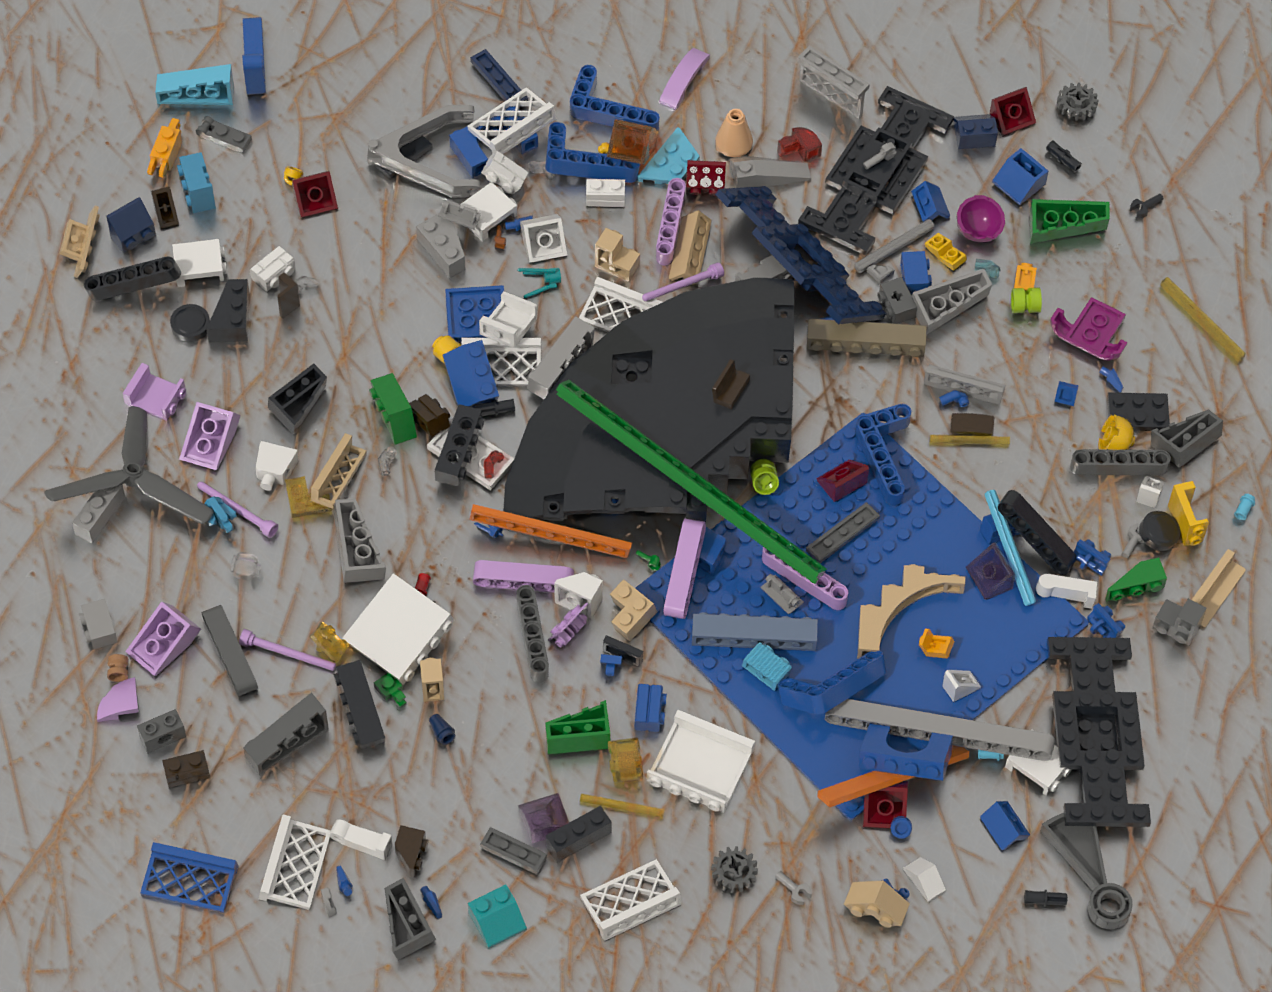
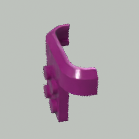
(1092, 329)

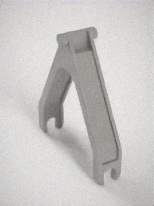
(387, 155)

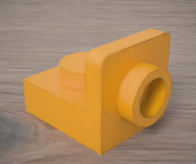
(1025, 276)

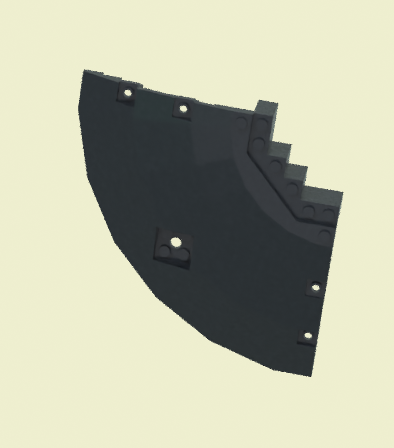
(677, 359)

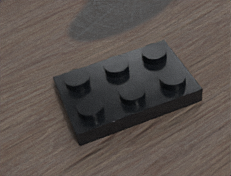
(1142, 410)

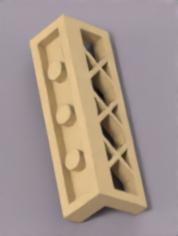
(332, 472)

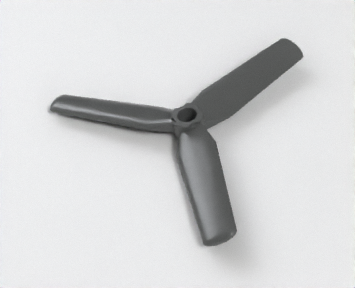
(134, 475)

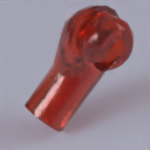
(489, 462)

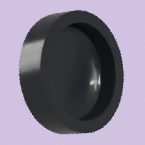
(189, 322)
(1159, 530)

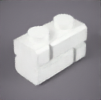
(504, 172)
(605, 192)
(271, 267)

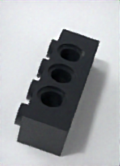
(464, 418)

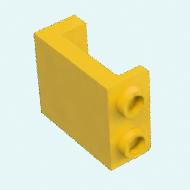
(1191, 530)

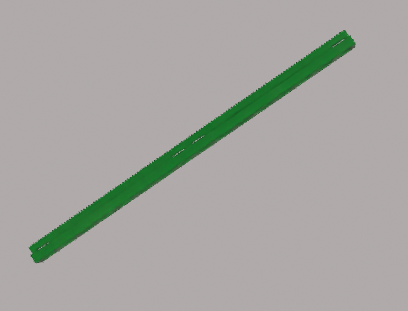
(691, 481)

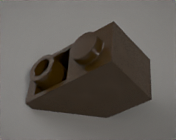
(409, 848)

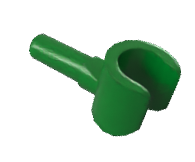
(654, 561)

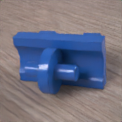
(1091, 557)
(1103, 623)

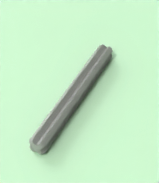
(894, 245)

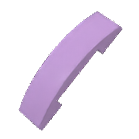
(682, 77)

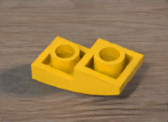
(944, 251)

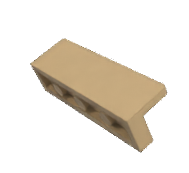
(690, 246)
(1218, 586)

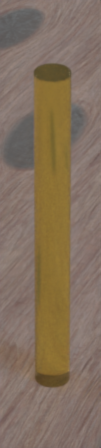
(969, 439)
(622, 805)

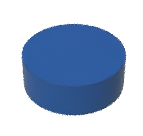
(901, 827)

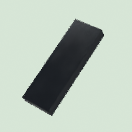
(411, 151)

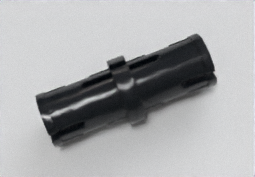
(1063, 156)

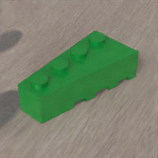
(1066, 218)

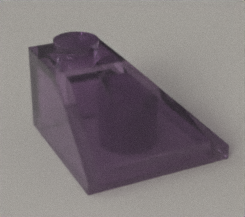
(543, 816)

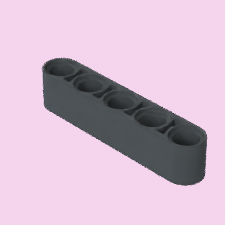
(1128, 458)
(536, 641)
(229, 650)

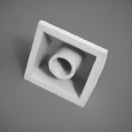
(543, 238)
(579, 590)

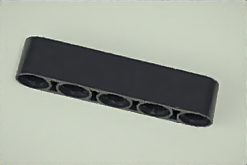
(132, 278)
(1037, 532)

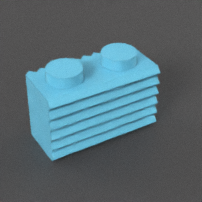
(767, 666)

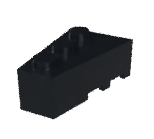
(231, 313)
(297, 397)

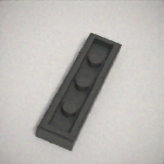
(842, 533)

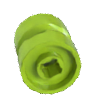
(1026, 300)
(764, 477)

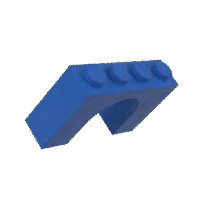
(471, 155)
(926, 763)

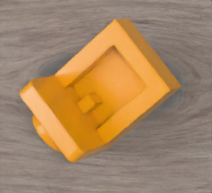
(935, 645)

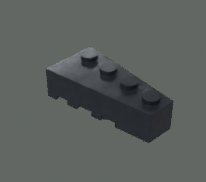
(359, 704)

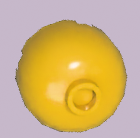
(1117, 434)

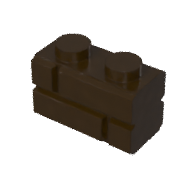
(430, 415)
(186, 769)

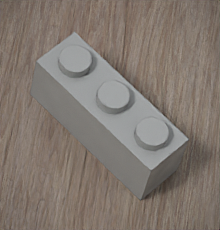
(97, 512)

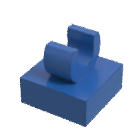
(1066, 393)
(611, 662)

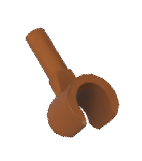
(500, 242)

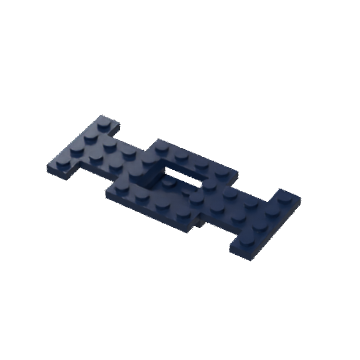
(781, 239)

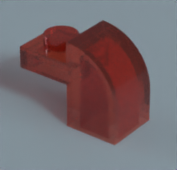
(803, 141)

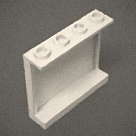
(399, 628)
(701, 761)

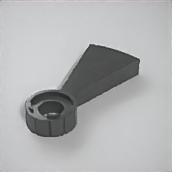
(1082, 851)

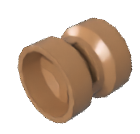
(117, 665)

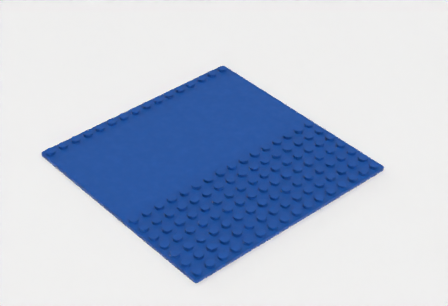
(930, 528)

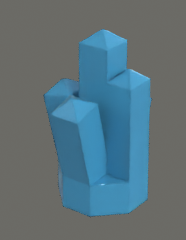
(221, 514)

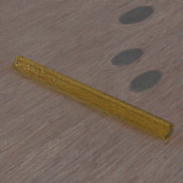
(1205, 321)

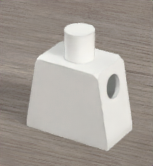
(274, 464)

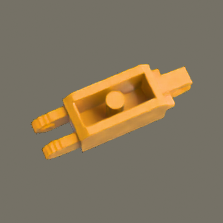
(165, 148)

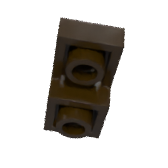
(972, 424)

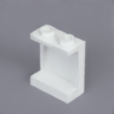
(493, 207)
(199, 260)
(509, 320)
(1042, 772)

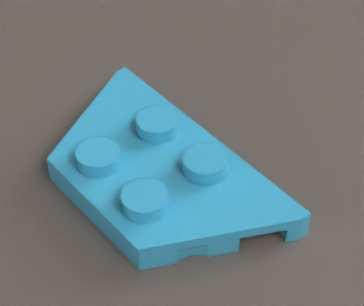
(670, 160)

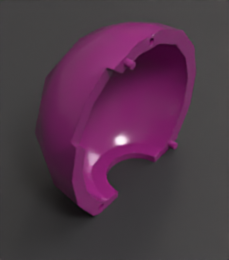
(980, 218)

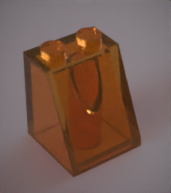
(632, 142)

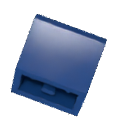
(1021, 176)

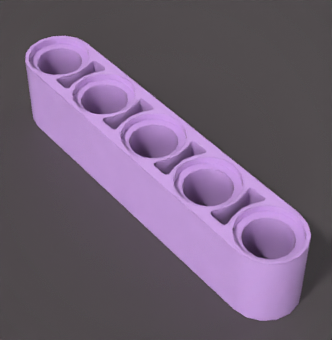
(672, 212)
(684, 568)
(513, 575)
(825, 594)

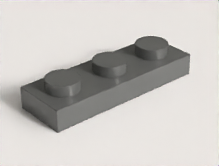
(513, 850)

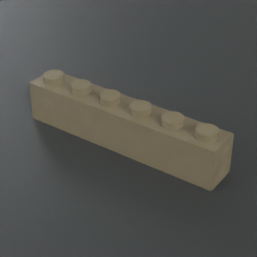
(866, 337)

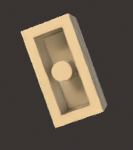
(432, 679)

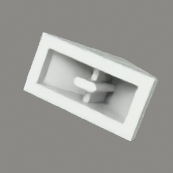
(1150, 491)
(959, 684)
(925, 878)

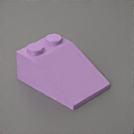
(209, 436)
(162, 638)

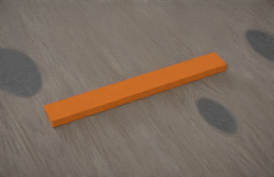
(550, 531)
(873, 782)

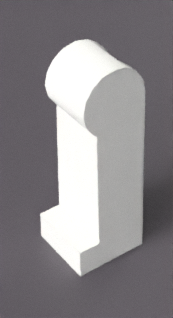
(1067, 588)
(361, 839)

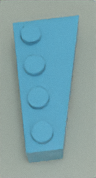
(196, 86)

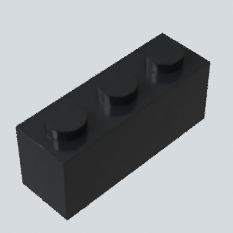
(578, 834)

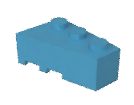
(196, 182)

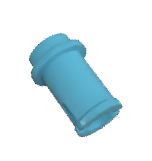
(1244, 507)
(989, 755)

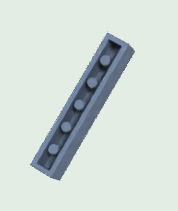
(748, 631)

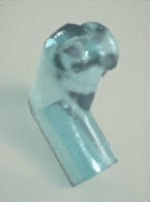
(988, 265)

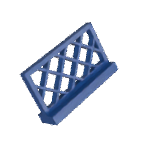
(193, 859)

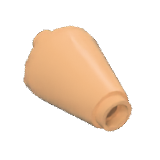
(734, 135)

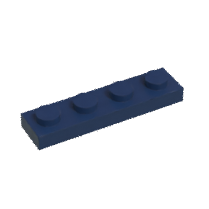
(495, 75)

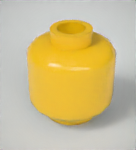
(443, 345)

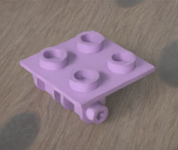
(571, 624)

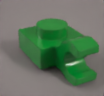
(389, 688)

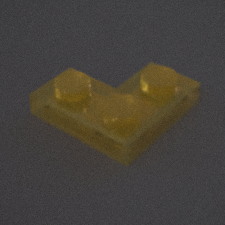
(300, 499)

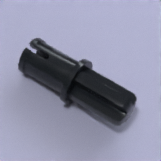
(496, 407)
(1044, 898)

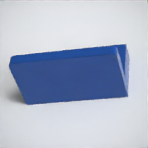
(930, 201)
(1004, 824)

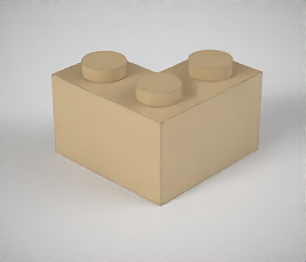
(614, 257)
(635, 611)
(878, 900)

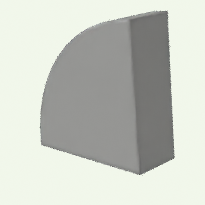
(880, 273)
(327, 900)

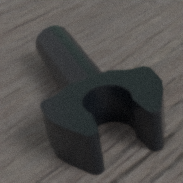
(1145, 205)

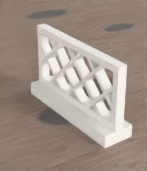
(520, 128)
(616, 293)
(524, 347)
(279, 853)
(638, 911)

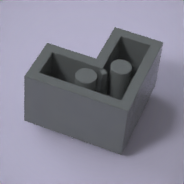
(1180, 621)

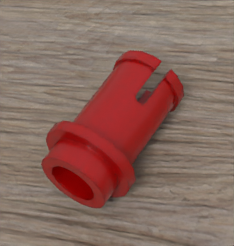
(422, 583)

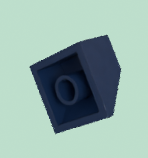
(975, 131)
(130, 225)

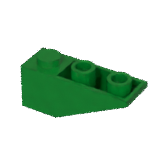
(1142, 578)

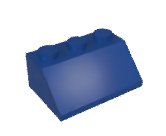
(471, 375)

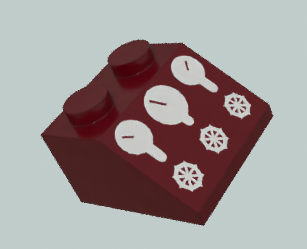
(705, 177)

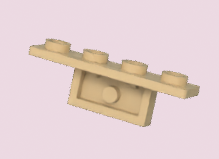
(77, 240)

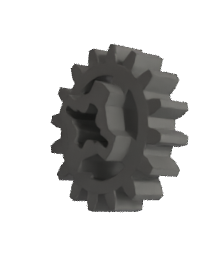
(1077, 101)
(741, 863)

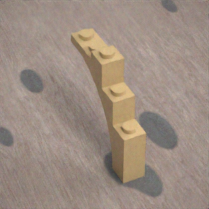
(894, 598)

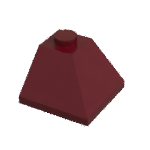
(885, 805)

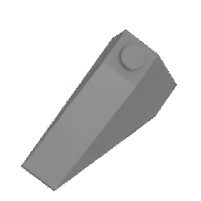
(759, 171)

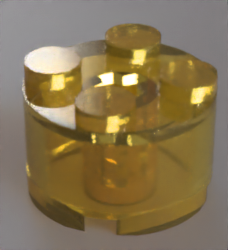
(625, 759)

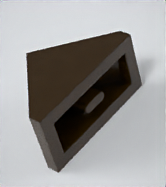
(164, 207)

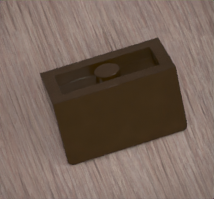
(289, 296)
(729, 385)

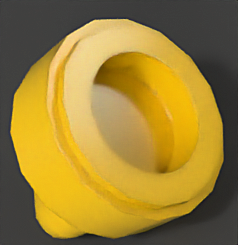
(292, 172)

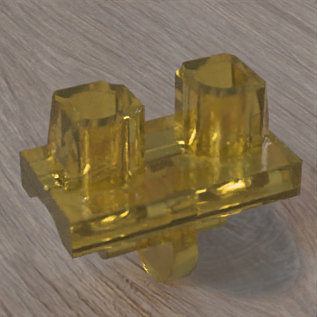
(329, 642)

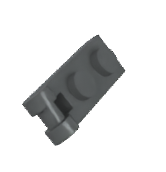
(224, 135)

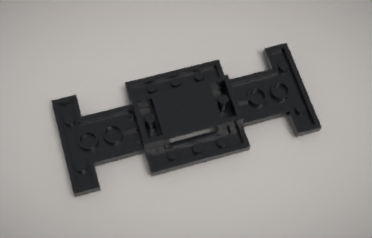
(865, 188)
(1089, 736)

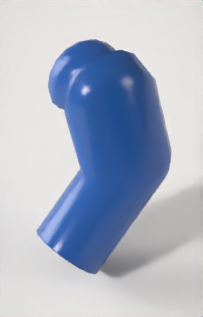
(955, 396)

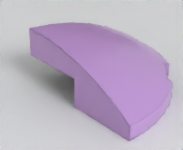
(119, 701)

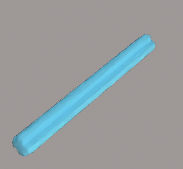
(1010, 549)

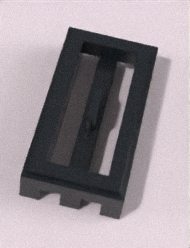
(622, 649)

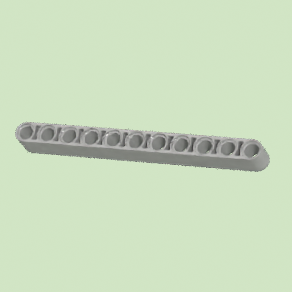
(965, 732)

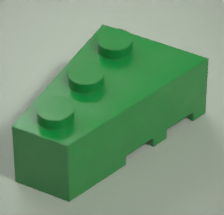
(393, 407)
(579, 731)

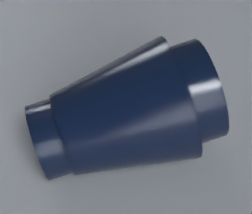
(442, 729)

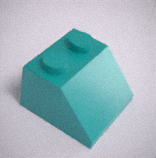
(496, 916)

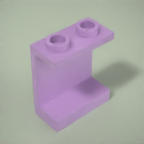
(153, 393)

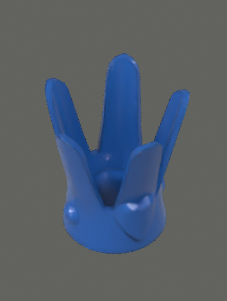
(493, 530)

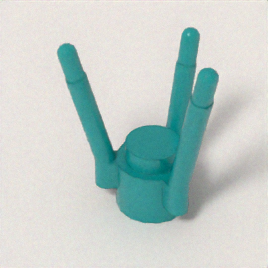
(550, 276)

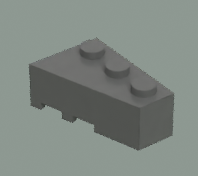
(1188, 437)
(407, 922)

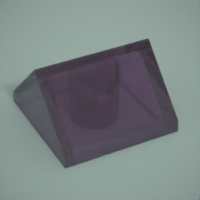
(991, 572)

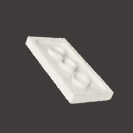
(475, 468)

